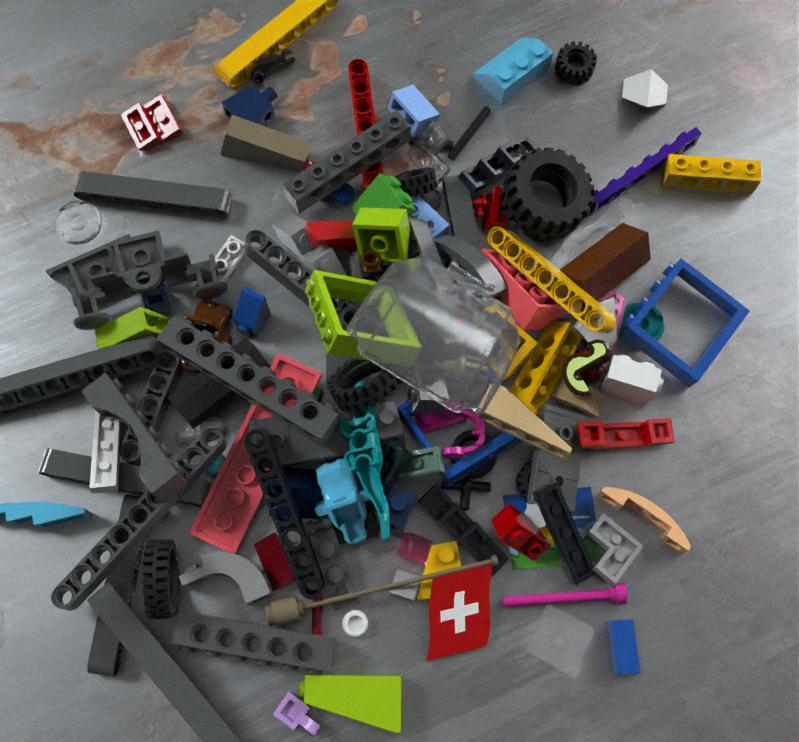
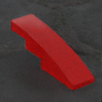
(332, 233)

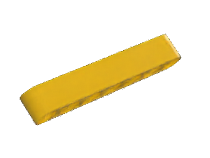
(272, 39)
(558, 284)

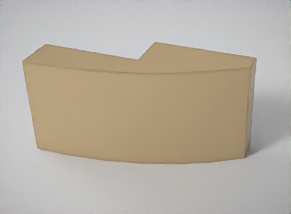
(589, 406)

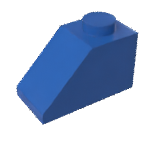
(251, 312)

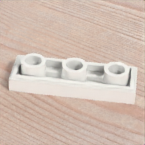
(230, 257)

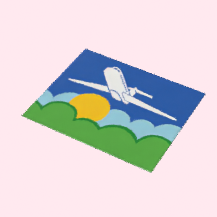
(584, 520)

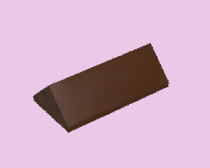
(609, 260)

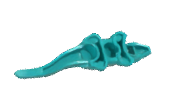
(367, 459)

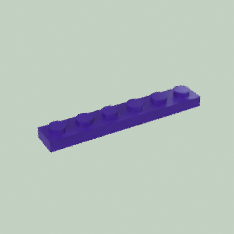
(648, 166)

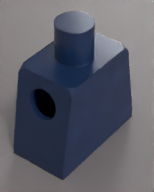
(251, 105)
(400, 508)

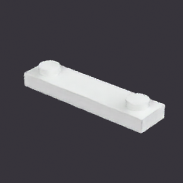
(105, 455)

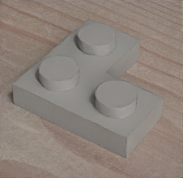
(619, 547)

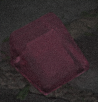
(414, 548)

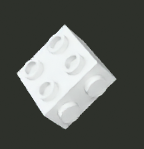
(631, 380)

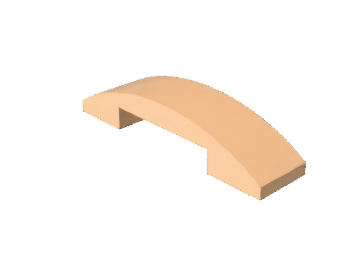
(673, 534)

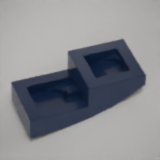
(157, 299)

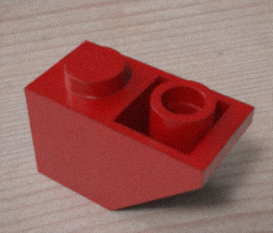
(519, 532)

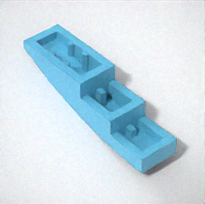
(42, 513)

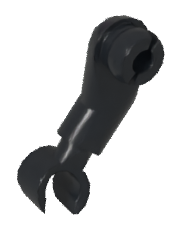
(264, 65)

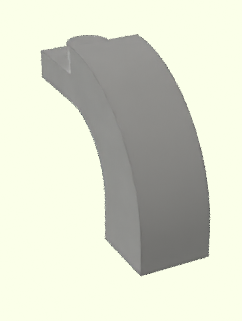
(248, 577)

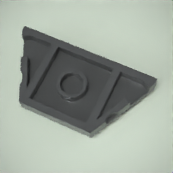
(78, 270)

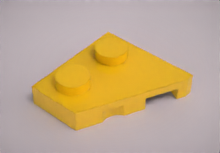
(440, 558)

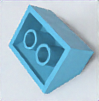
(514, 68)

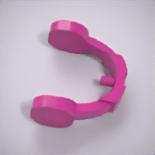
(459, 452)

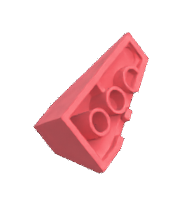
(530, 304)

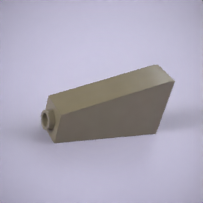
(264, 145)

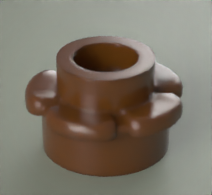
(371, 262)

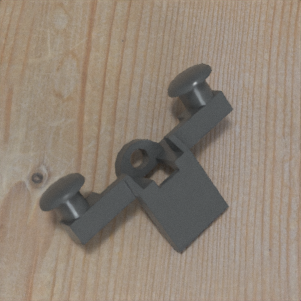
(138, 260)

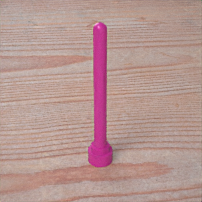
(615, 594)

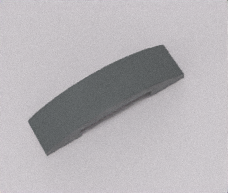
(471, 260)

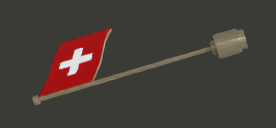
(456, 607)

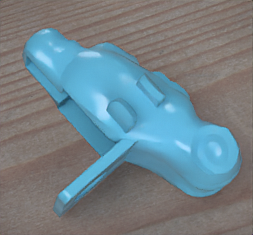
(343, 500)

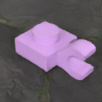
(294, 713)

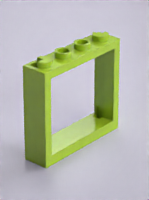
(319, 292)

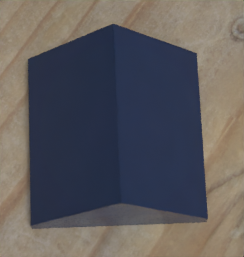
(304, 489)

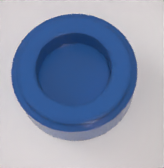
(344, 195)

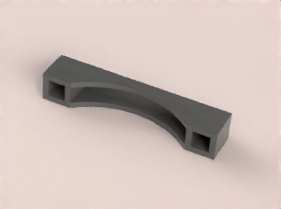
(156, 468)

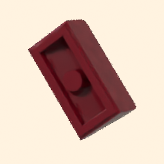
(274, 561)

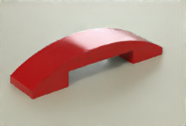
(625, 435)

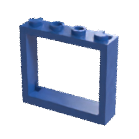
(661, 354)
(467, 464)

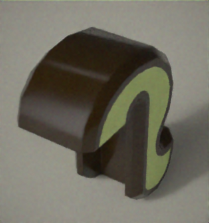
(581, 364)

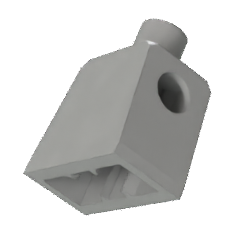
(389, 423)

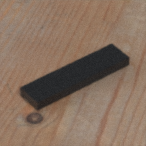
(564, 532)

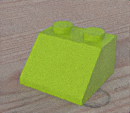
(382, 232)

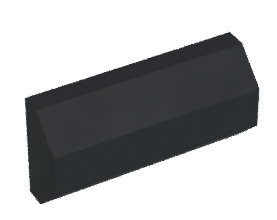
(204, 395)

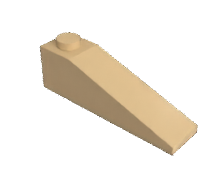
(514, 418)

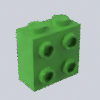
(384, 193)

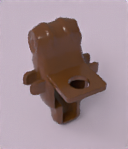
(212, 318)

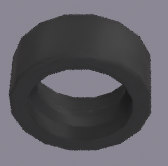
(467, 436)

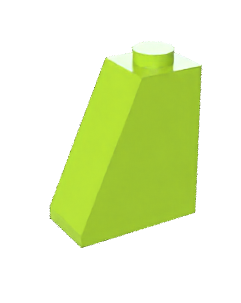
(130, 326)

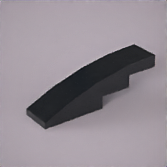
(496, 165)
(461, 527)

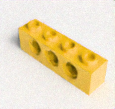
(711, 174)
(545, 365)

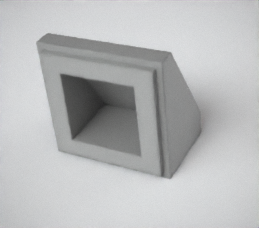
(407, 591)

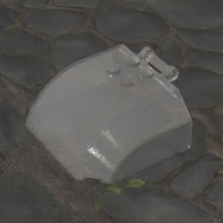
(438, 332)

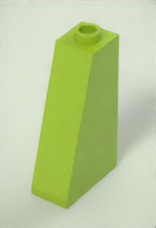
(361, 698)

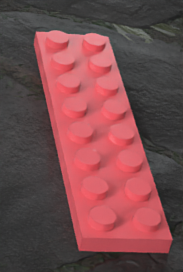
(236, 489)

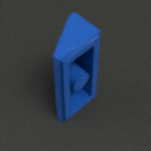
(623, 647)

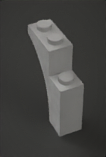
(292, 234)

